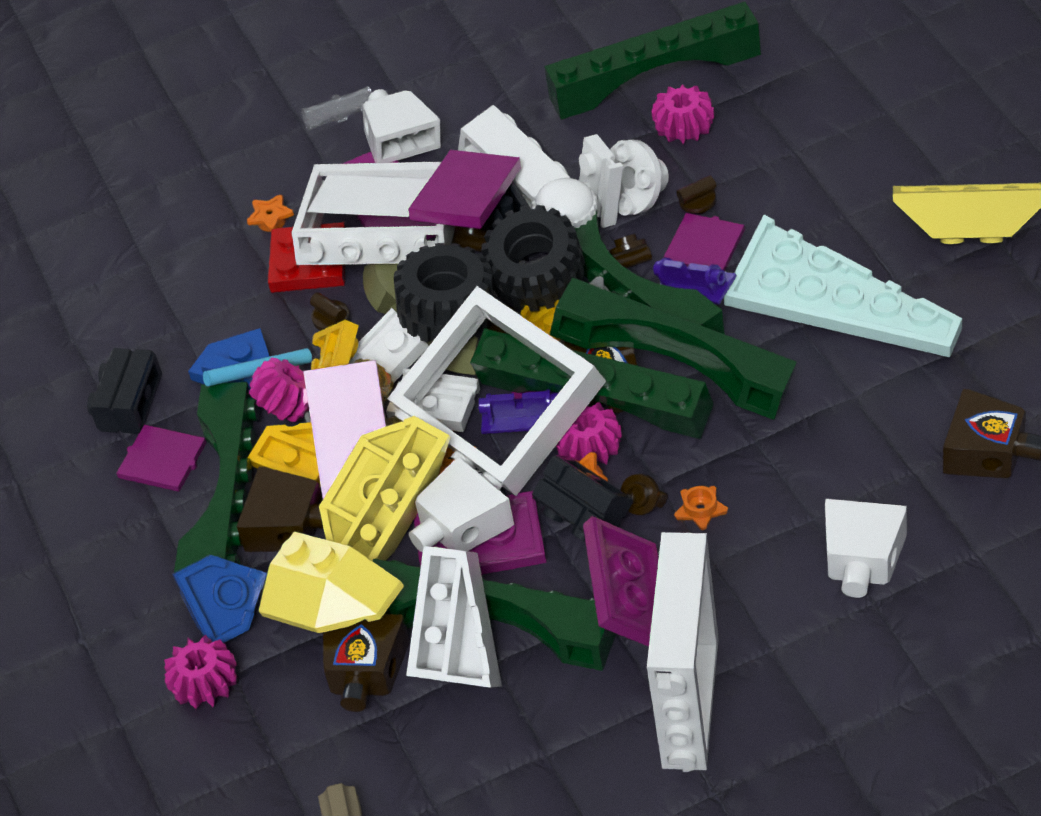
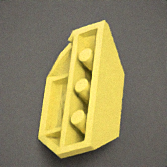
(969, 209)
(378, 486)
(325, 586)

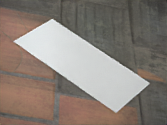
(367, 195)

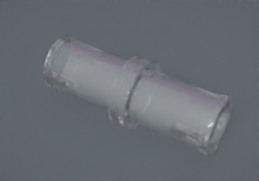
(335, 109)

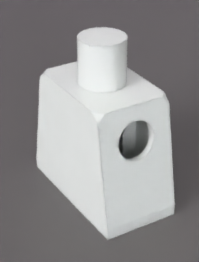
(399, 126)
(460, 510)
(863, 542)

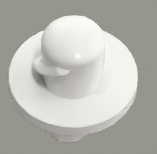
(642, 176)

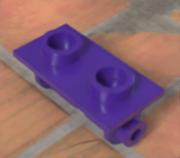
(706, 279)
(506, 414)

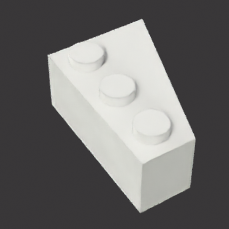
(499, 135)
(452, 622)

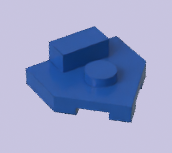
(228, 352)
(220, 595)

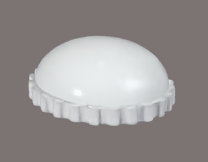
(570, 198)

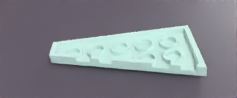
(826, 290)

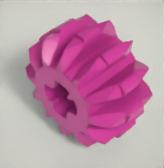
(683, 113)
(280, 389)
(592, 431)
(200, 672)

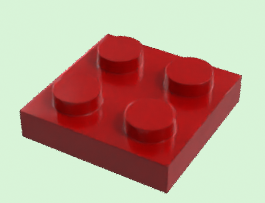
(287, 276)

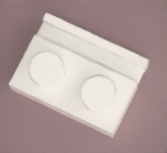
(602, 176)
(390, 346)
(447, 400)

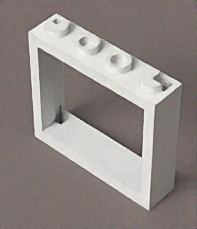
(361, 244)
(550, 426)
(687, 646)

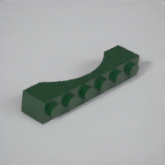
(588, 78)
(680, 302)
(601, 318)
(652, 395)
(227, 424)
(557, 620)

